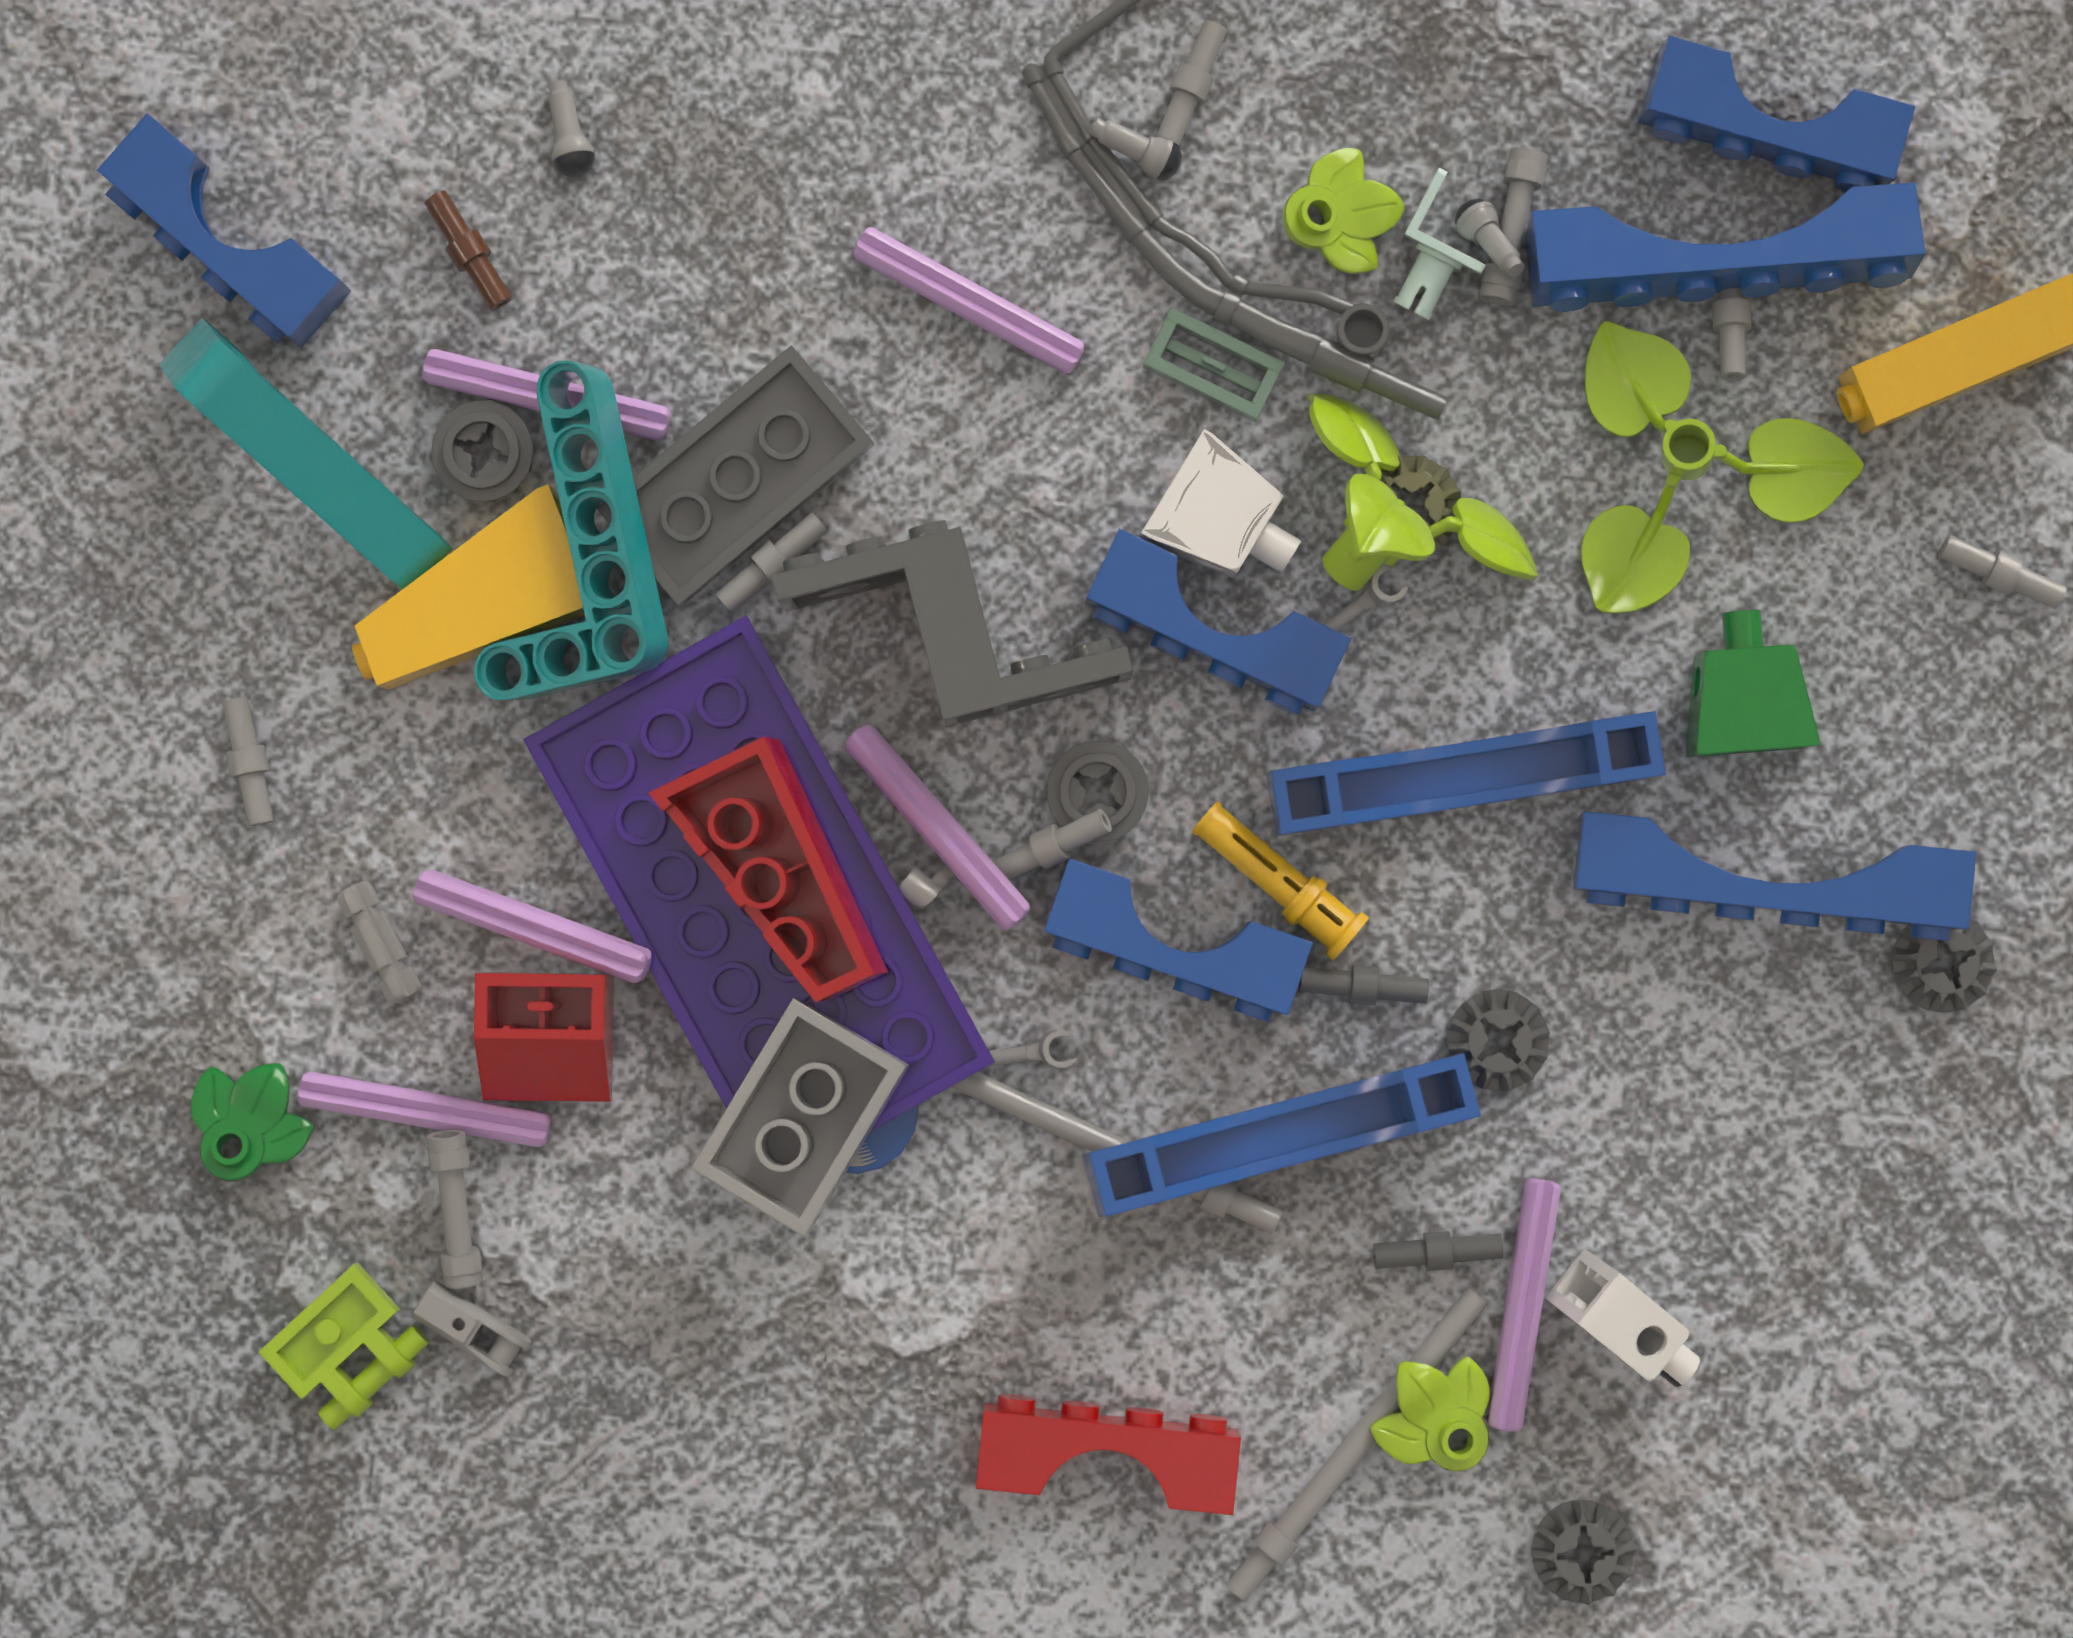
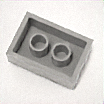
(800, 1116)

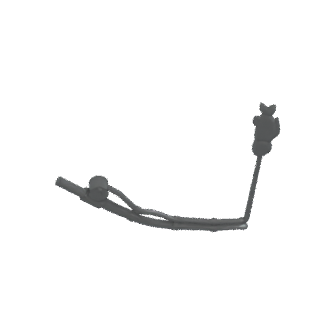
(1362, 326)

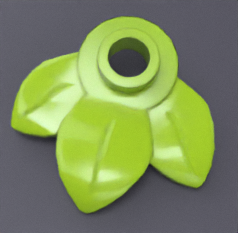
(1351, 211)
(1432, 1410)

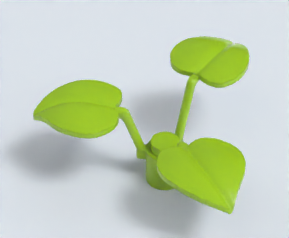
(1637, 381)
(1381, 525)

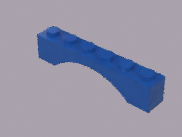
(1593, 257)
(1465, 774)
(1910, 886)
(1280, 1135)

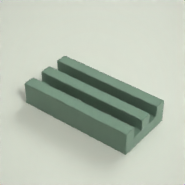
(1222, 341)

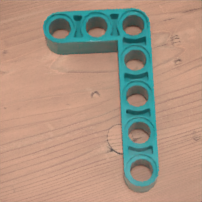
(301, 455)
(592, 552)

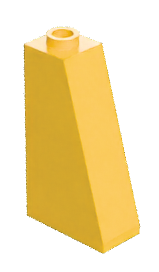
(1959, 357)
(489, 590)

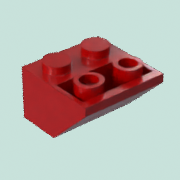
(544, 1036)

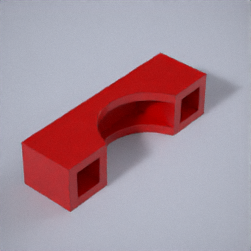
(1028, 1444)

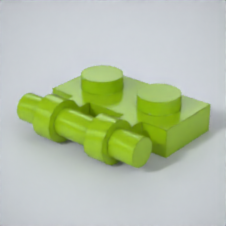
(330, 1332)

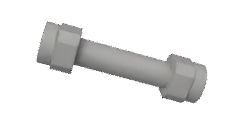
(1523, 175)
(448, 1157)

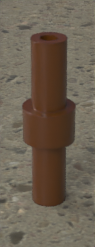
(468, 250)

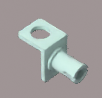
(1434, 262)

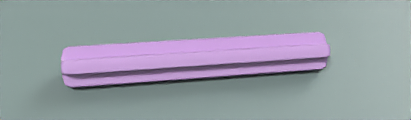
(968, 300)
(520, 389)
(937, 827)
(532, 926)
(424, 1109)
(1523, 1304)

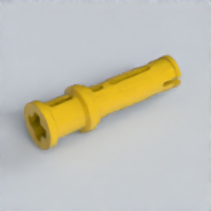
(1303, 898)

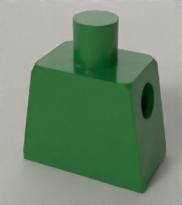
(1748, 695)

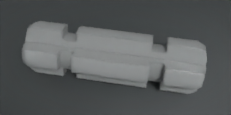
(379, 942)

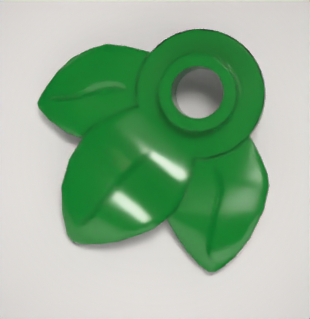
(250, 1111)

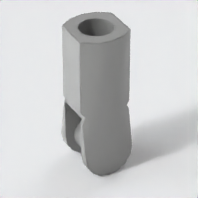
(462, 1322)

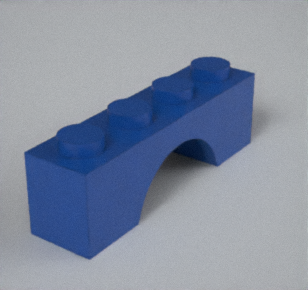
(1699, 99)
(167, 181)
(1142, 590)
(1254, 966)

